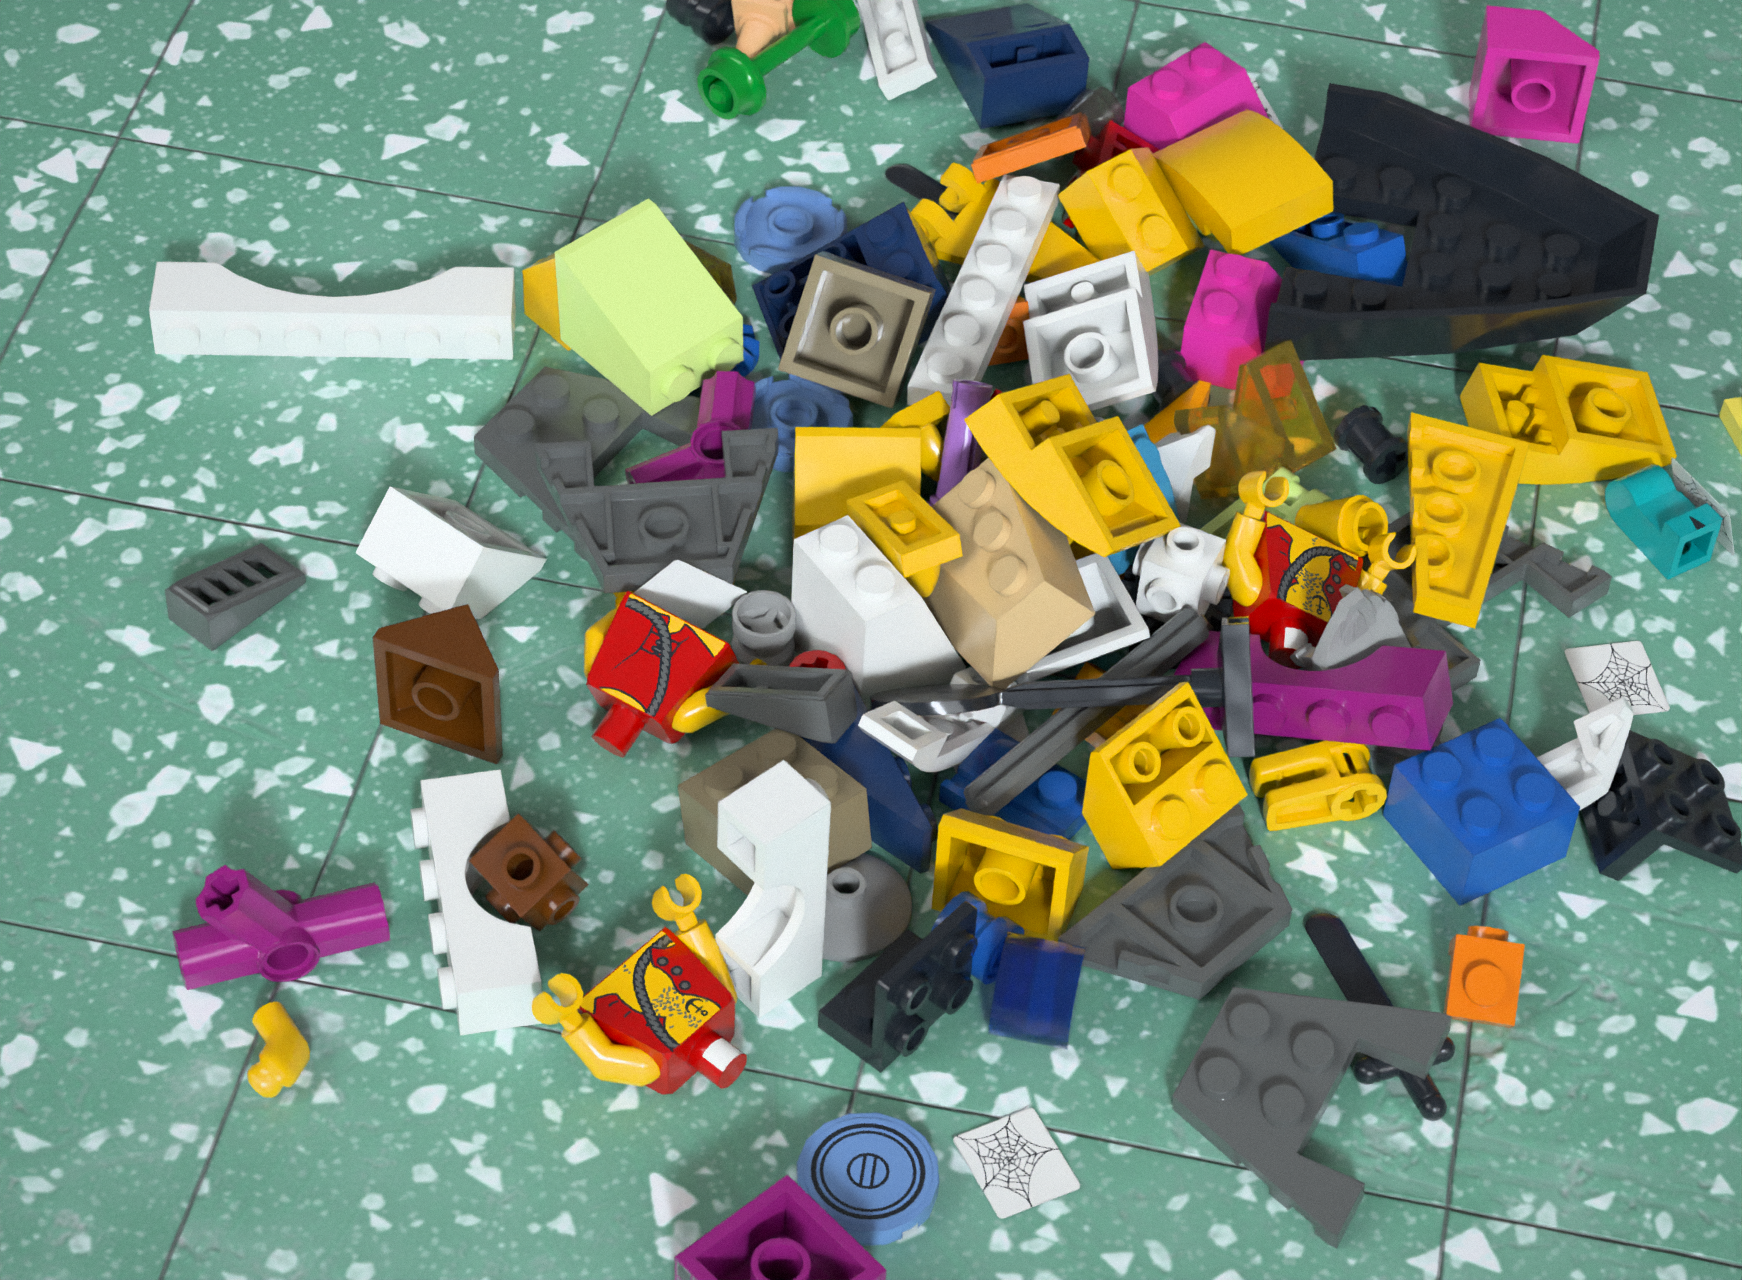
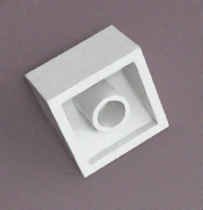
(445, 553)

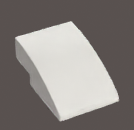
(1096, 329)

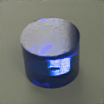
(1037, 990)

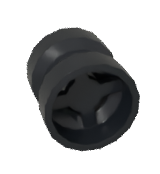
(708, 18)

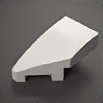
(1185, 459)
(1590, 761)

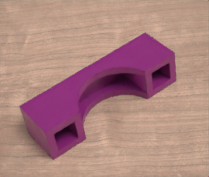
(1382, 700)

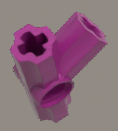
(724, 406)
(273, 930)

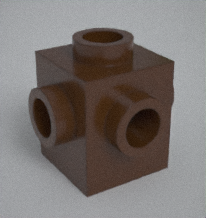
(530, 874)

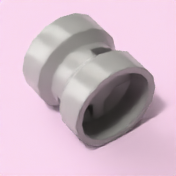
(764, 628)

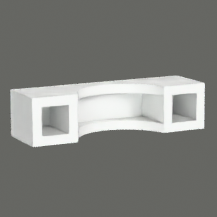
(781, 841)
(489, 960)

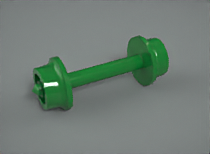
(735, 83)

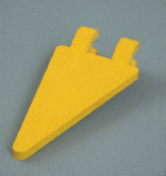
(971, 200)

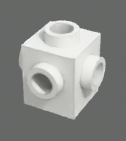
(1180, 573)

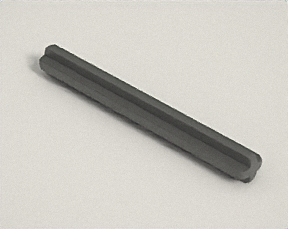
(1073, 725)

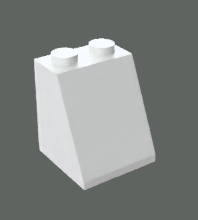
(865, 613)

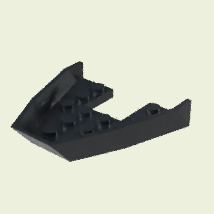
(1498, 250)

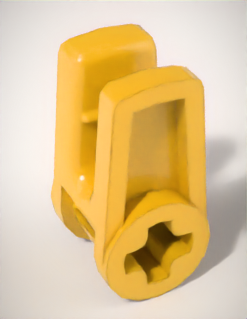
(1316, 784)

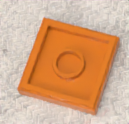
(1031, 147)

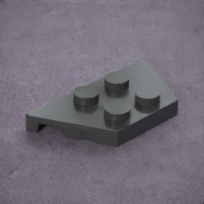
(1191, 916)

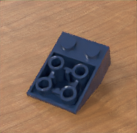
(1012, 62)
(886, 242)

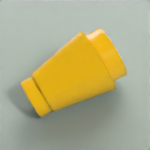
(1345, 522)

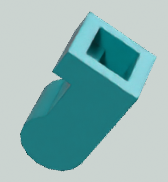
(1662, 520)

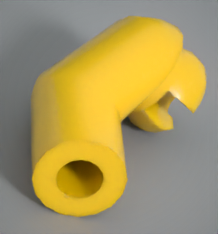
(284, 1052)

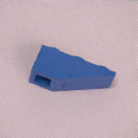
(1345, 249)

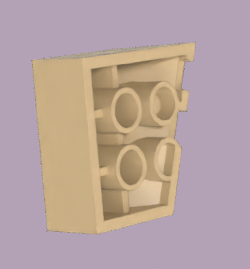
(1013, 586)

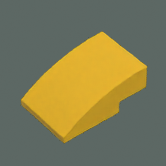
(1246, 181)
(1576, 414)
(1071, 467)

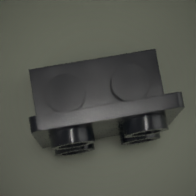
(1661, 801)
(905, 991)

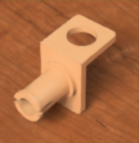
(761, 23)

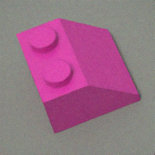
(1530, 77)
(1189, 97)
(1228, 317)

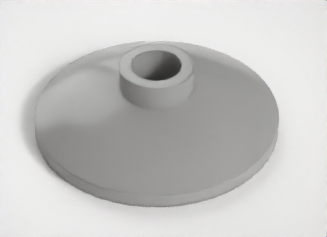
(870, 916)

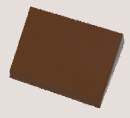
(440, 682)

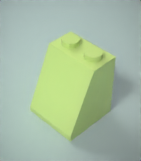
(645, 309)

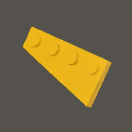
(1458, 512)

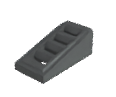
(214, 624)
(792, 699)

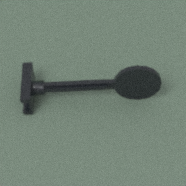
(1220, 687)

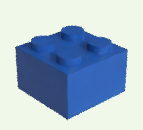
(1480, 811)

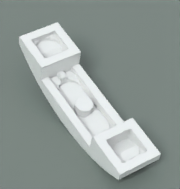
(937, 740)

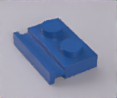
(1047, 805)

